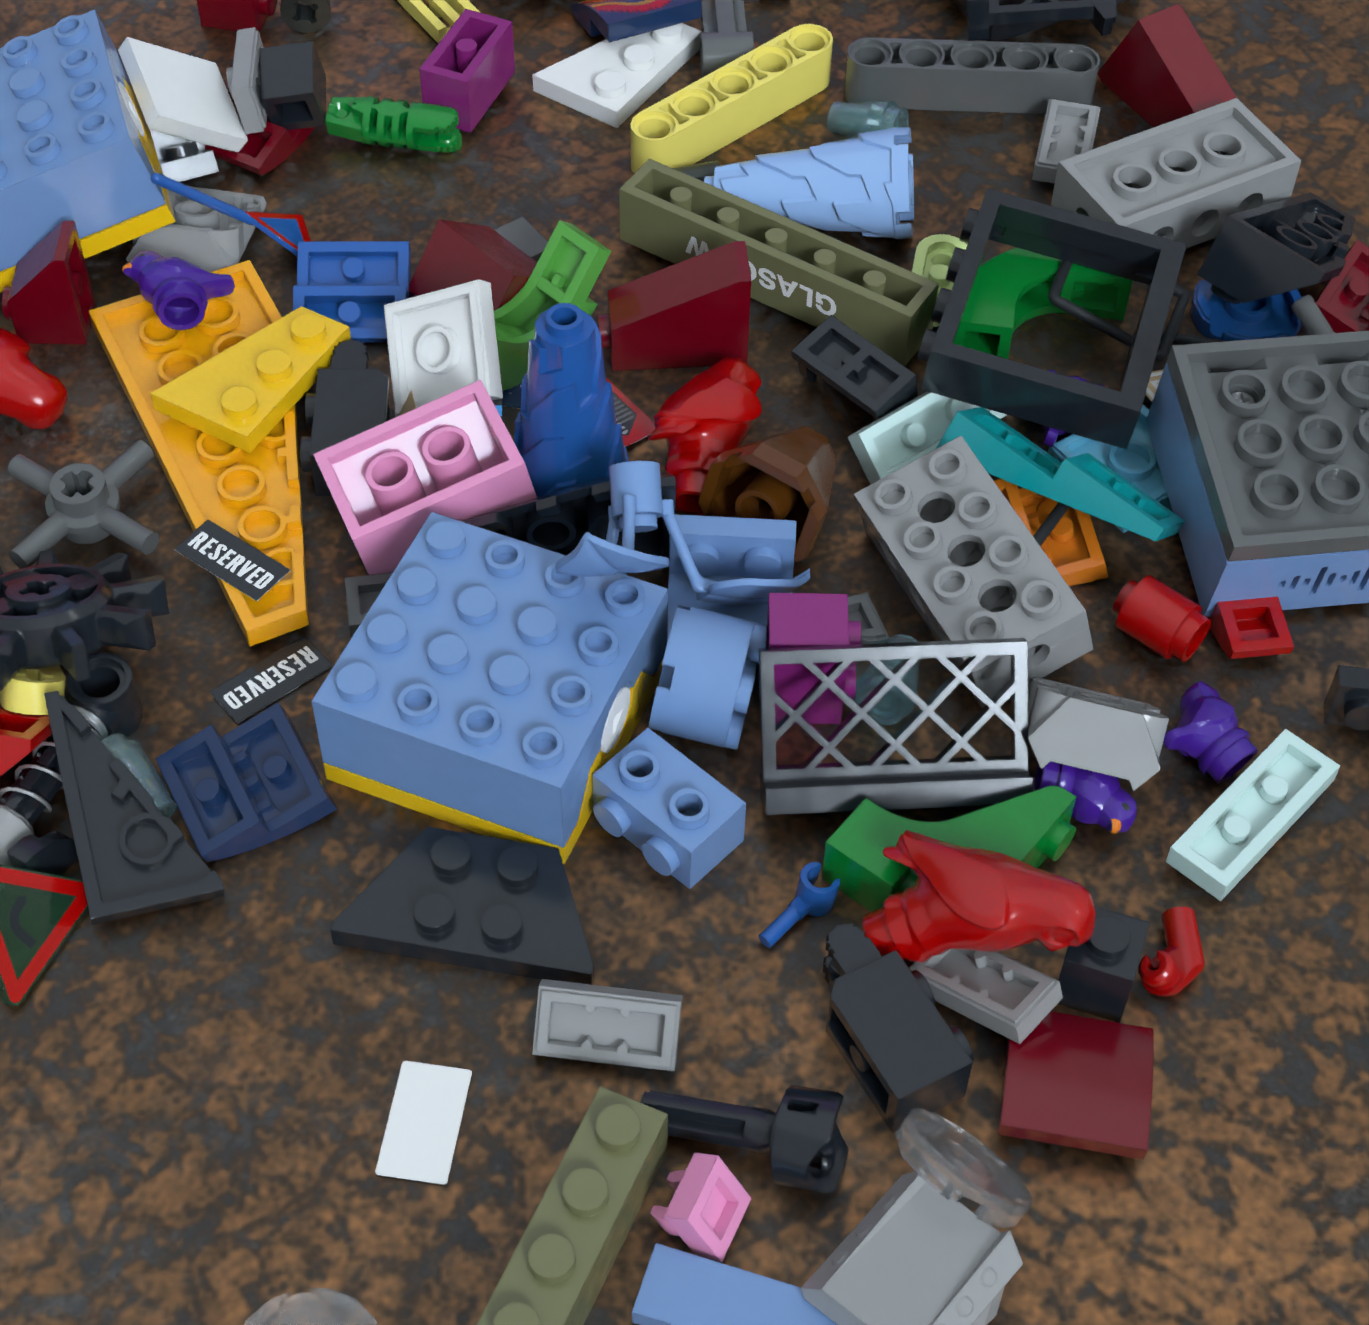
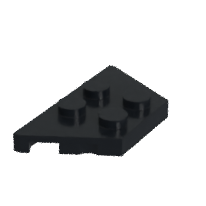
(473, 907)

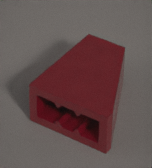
(1165, 69)
(681, 313)

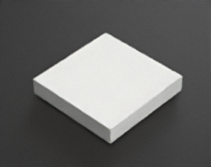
(182, 95)
(442, 343)

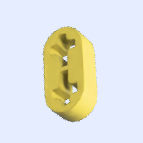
(27, 689)

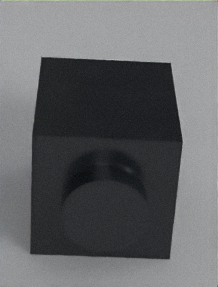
(293, 85)
(1103, 969)

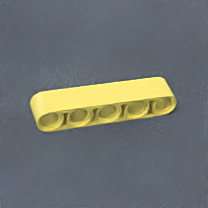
(733, 99)

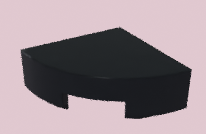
(47, 854)

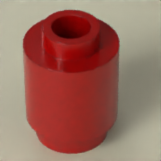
(1161, 618)

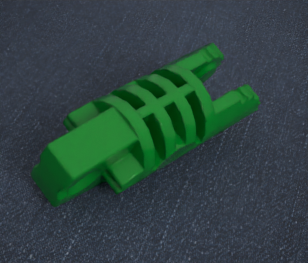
(396, 123)

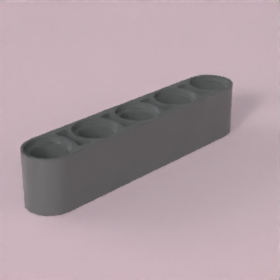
(969, 74)

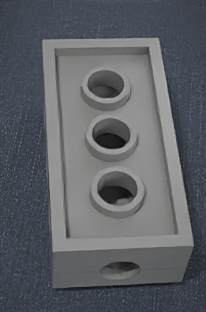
(1181, 175)
(972, 564)

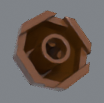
(775, 479)

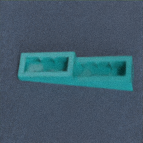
(1076, 482)

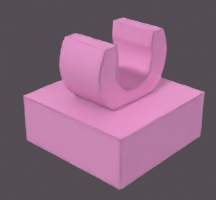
(704, 1206)

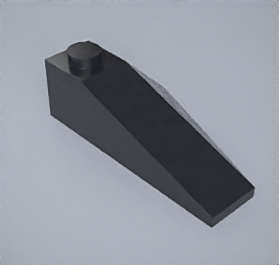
(1277, 249)
(564, 516)

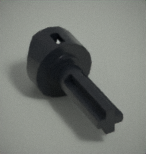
(794, 1135)

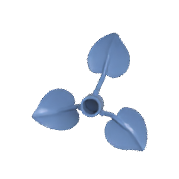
(635, 509)

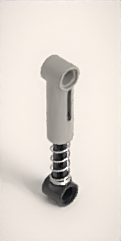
(109, 705)

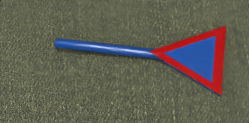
(283, 228)

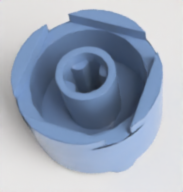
(707, 676)

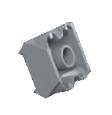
(201, 233)
(1094, 731)
(915, 1264)

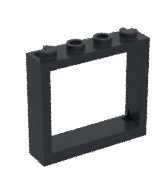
(1028, 390)

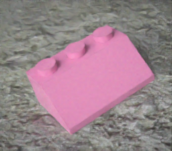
(435, 459)

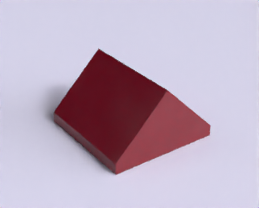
(469, 253)

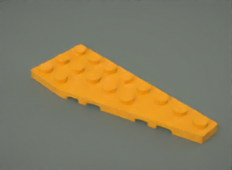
(214, 481)

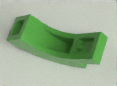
(560, 276)

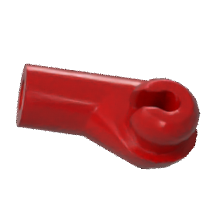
(1181, 959)

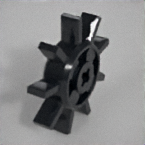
(70, 611)

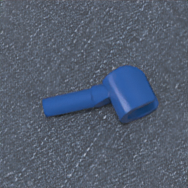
(807, 901)

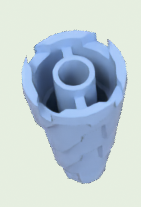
(833, 186)

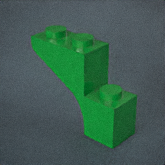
(1021, 827)

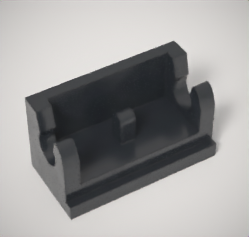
(855, 368)

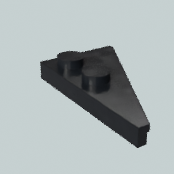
(124, 844)

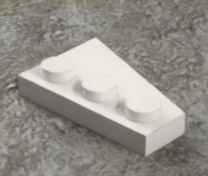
(620, 75)

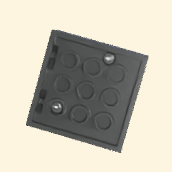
(1269, 466)

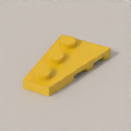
(255, 381)

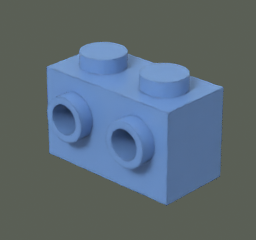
(668, 808)

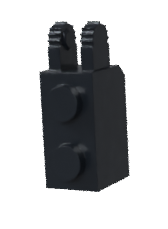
(345, 404)
(891, 1030)

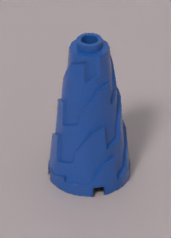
(566, 404)

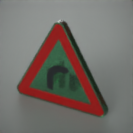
(34, 922)

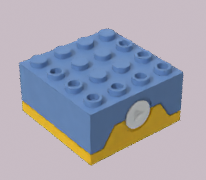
(73, 144)
(491, 685)

